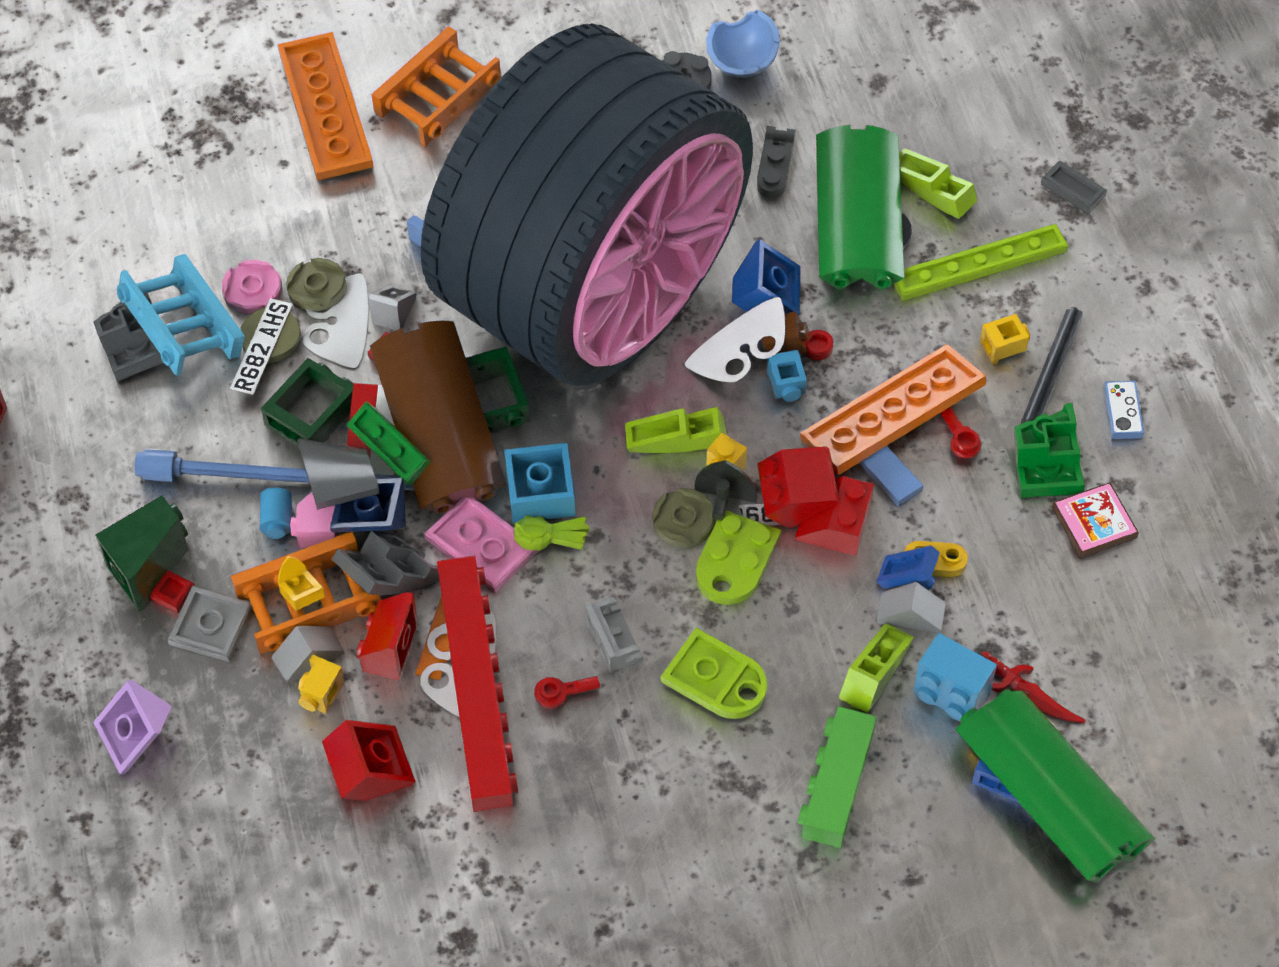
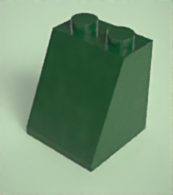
(144, 548)

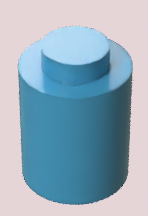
(275, 512)

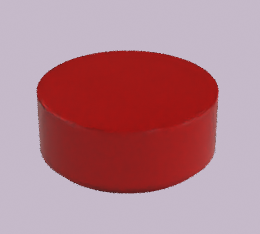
(819, 345)

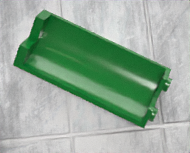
(859, 206)
(1054, 784)

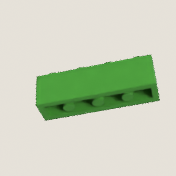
(838, 776)

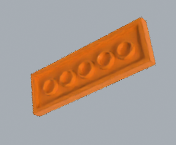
(325, 106)
(894, 407)

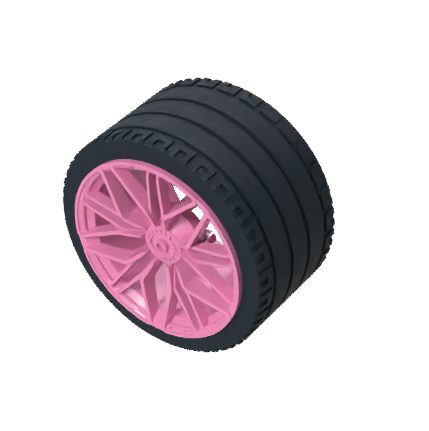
(585, 202)

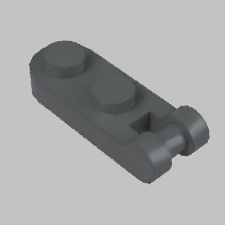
(775, 162)

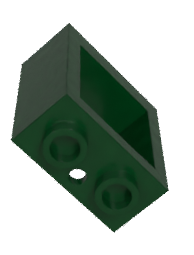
(495, 364)
(292, 427)

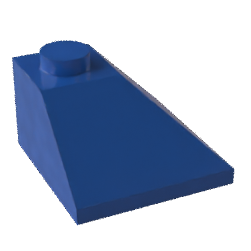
(766, 276)

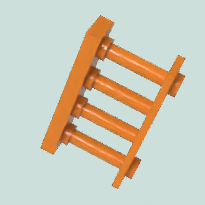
(426, 64)
(316, 558)

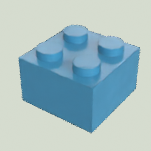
(540, 482)
(953, 677)

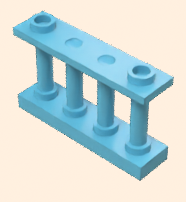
(196, 295)

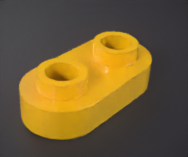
(944, 566)

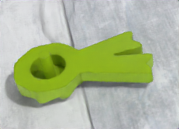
(537, 533)

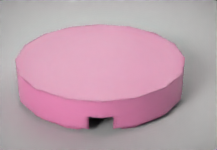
(251, 286)

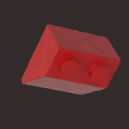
(797, 484)
(843, 523)
(389, 636)
(367, 760)

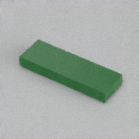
(388, 443)

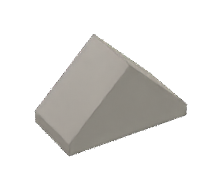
(391, 306)
(911, 608)
(302, 643)

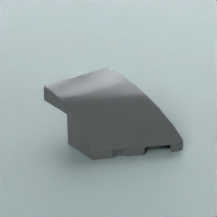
(126, 342)
(337, 472)
(387, 565)

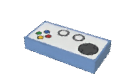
(1123, 409)

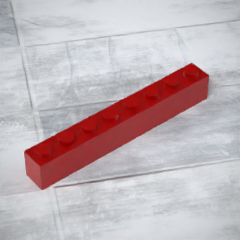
(475, 684)

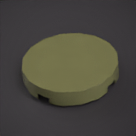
(316, 284)
(286, 342)
(683, 518)

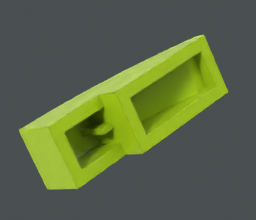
(935, 183)
(675, 431)

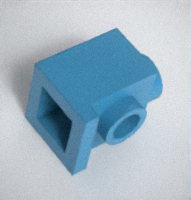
(787, 375)

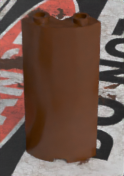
(438, 413)

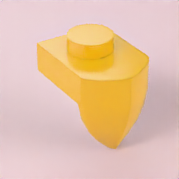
(298, 584)

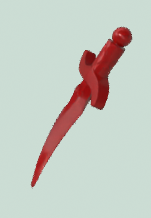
(1012, 678)

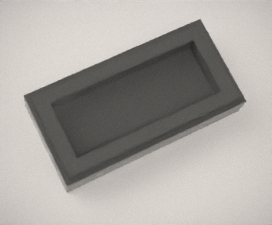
(1073, 187)

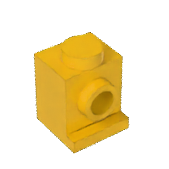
(1004, 338)
(727, 449)
(320, 685)

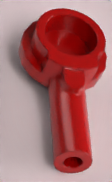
(965, 441)
(553, 692)

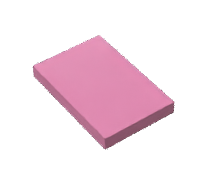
(479, 532)

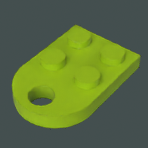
(737, 555)
(715, 675)

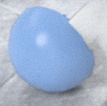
(744, 46)

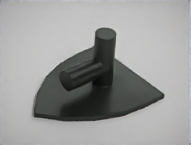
(725, 482)

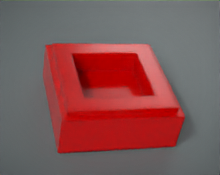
(171, 591)

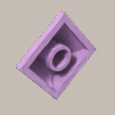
(131, 723)

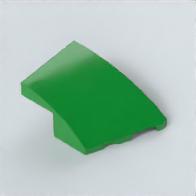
(1049, 455)

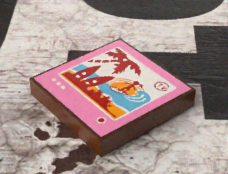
(1095, 520)

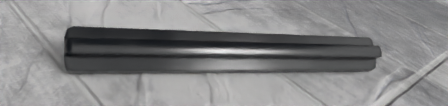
(1053, 364)

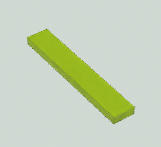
(981, 261)

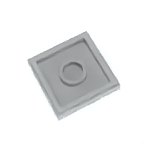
(210, 624)

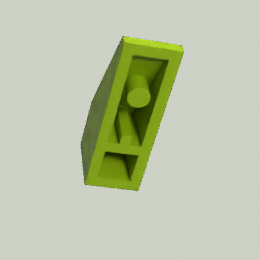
(875, 667)

